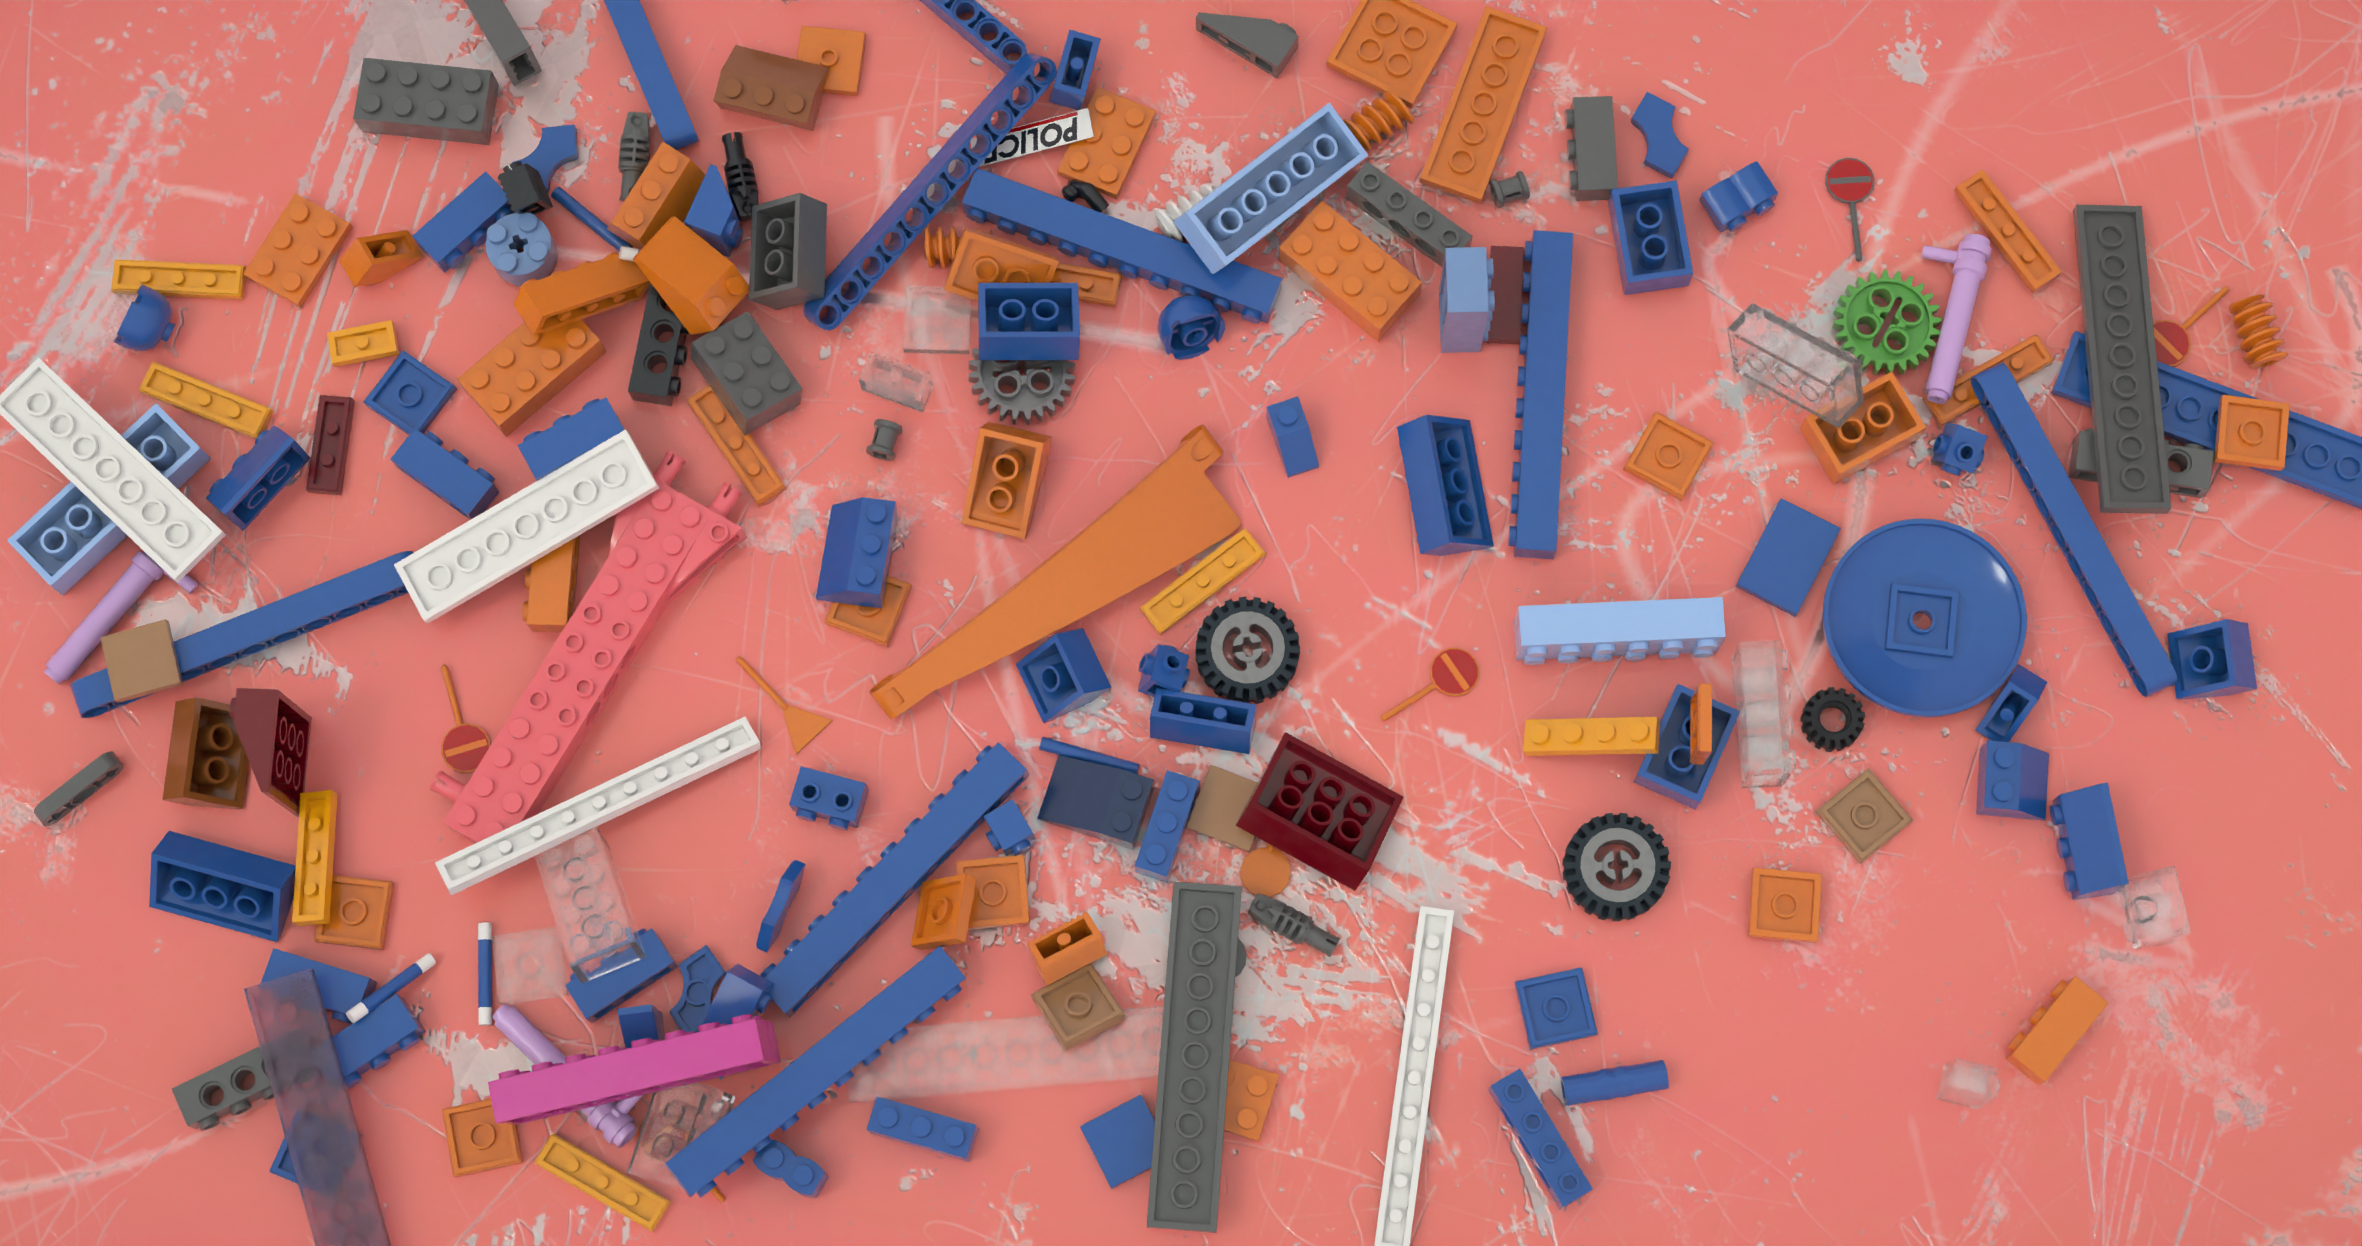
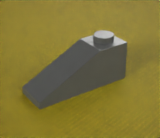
(1254, 39)

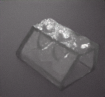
(672, 1123)

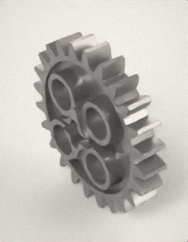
(1025, 400)

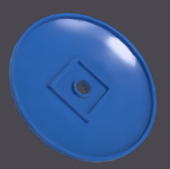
(1933, 571)

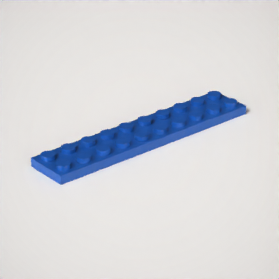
(2316, 453)

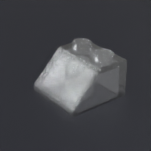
(2154, 909)

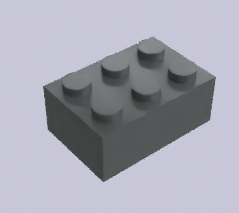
(788, 251)
(746, 373)

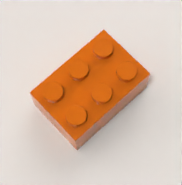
(1871, 433)

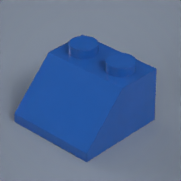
(714, 215)
(2212, 660)
(1063, 674)
(2012, 781)

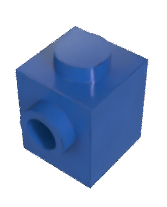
(1009, 829)

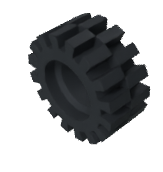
(1847, 705)

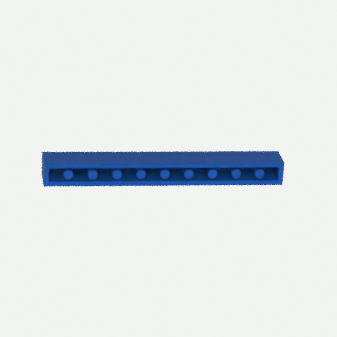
(1118, 245)
(1543, 395)
(894, 878)
(815, 1071)

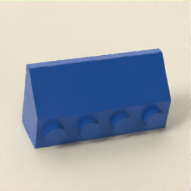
(1444, 485)
(221, 885)

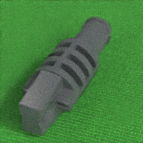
(633, 151)
(1291, 924)

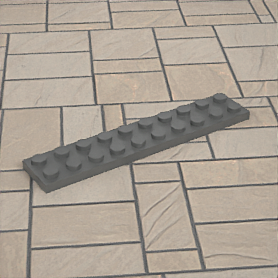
(2121, 360)
(1194, 1057)

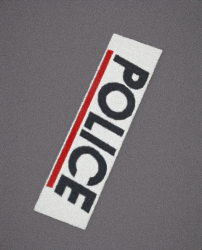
(1041, 136)

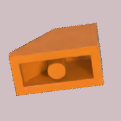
(379, 257)

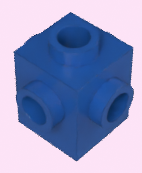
(1959, 449)
(1163, 669)

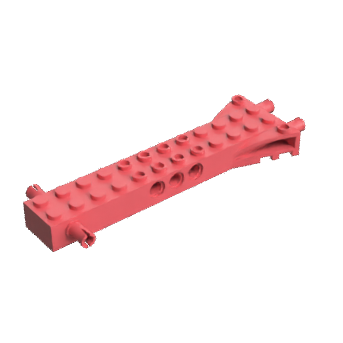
(653, 558)

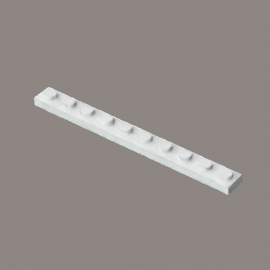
(597, 805)
(1414, 1077)

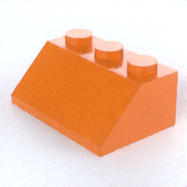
(660, 193)

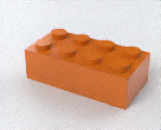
(1349, 270)
(529, 371)

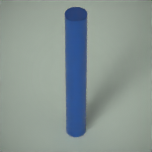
(588, 218)
(1079, 753)

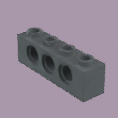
(1405, 213)
(2193, 459)
(195, 1094)

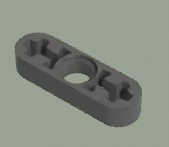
(78, 788)

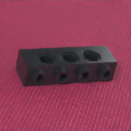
(644, 384)

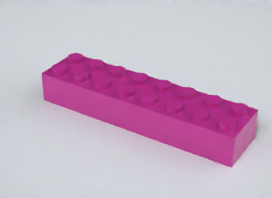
(634, 1071)

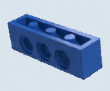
(1540, 1139)

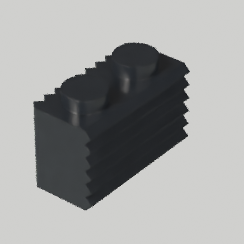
(524, 189)

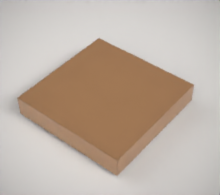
(141, 661)
(1220, 808)
(1864, 816)
(1078, 1007)

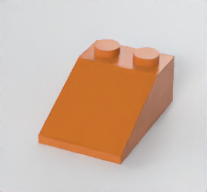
(691, 276)
(1005, 479)

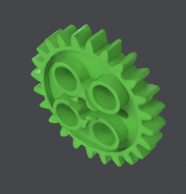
(1913, 336)

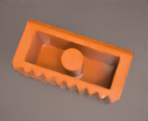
(1067, 948)

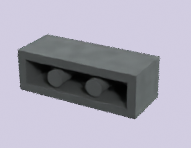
(1592, 148)

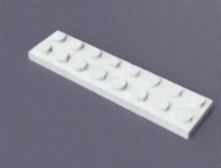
(108, 470)
(526, 526)

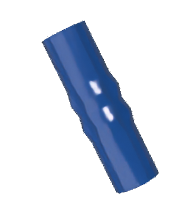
(1614, 1082)

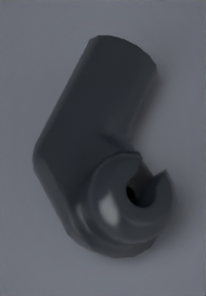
(1084, 191)

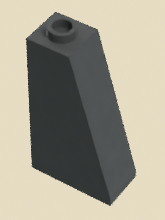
(505, 39)

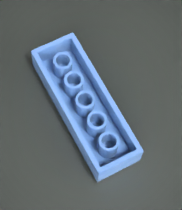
(1270, 188)
(73, 533)
(1619, 630)

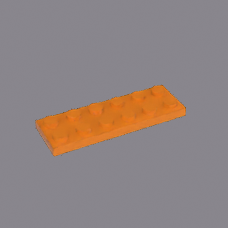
(1483, 104)

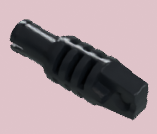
(740, 177)

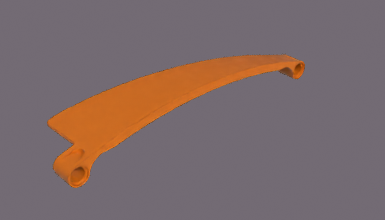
(1138, 538)

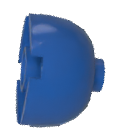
(146, 321)
(1189, 326)

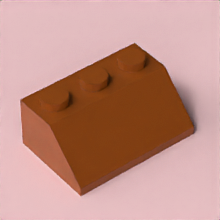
(771, 87)
(205, 757)

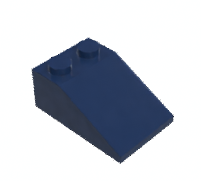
(1097, 801)

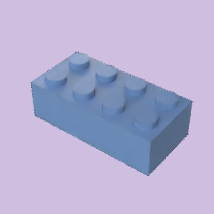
(1465, 299)

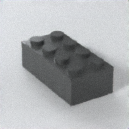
(426, 101)

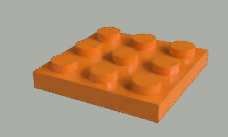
(1392, 46)

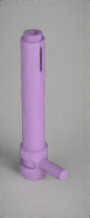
(1968, 272)
(107, 614)
(609, 1118)

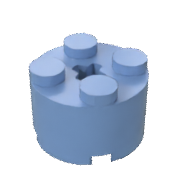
(518, 232)

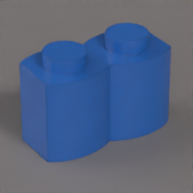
(1739, 197)
(797, 1171)

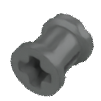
(1509, 189)
(884, 440)

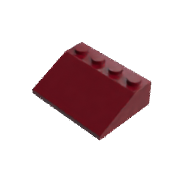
(275, 742)
(1320, 811)

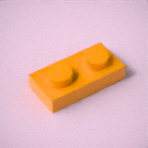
(363, 343)

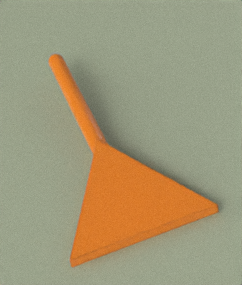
(802, 725)

